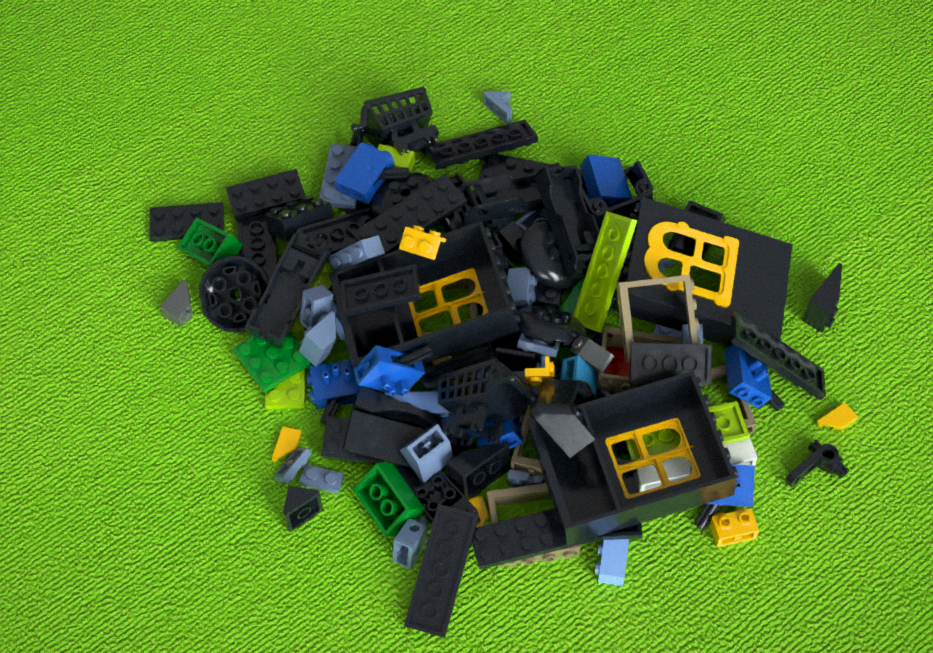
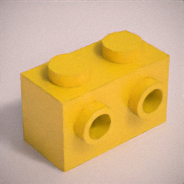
(734, 527)

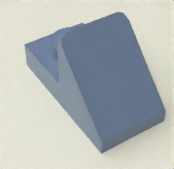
(498, 103)

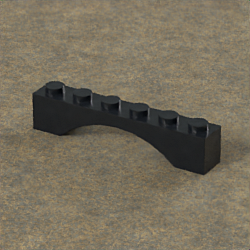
(387, 407)

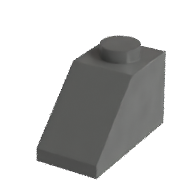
(178, 305)
(591, 353)

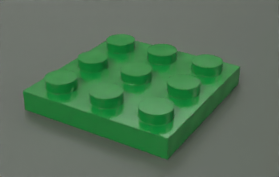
(271, 364)

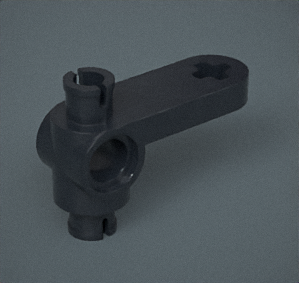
(831, 465)

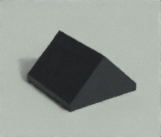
(301, 506)

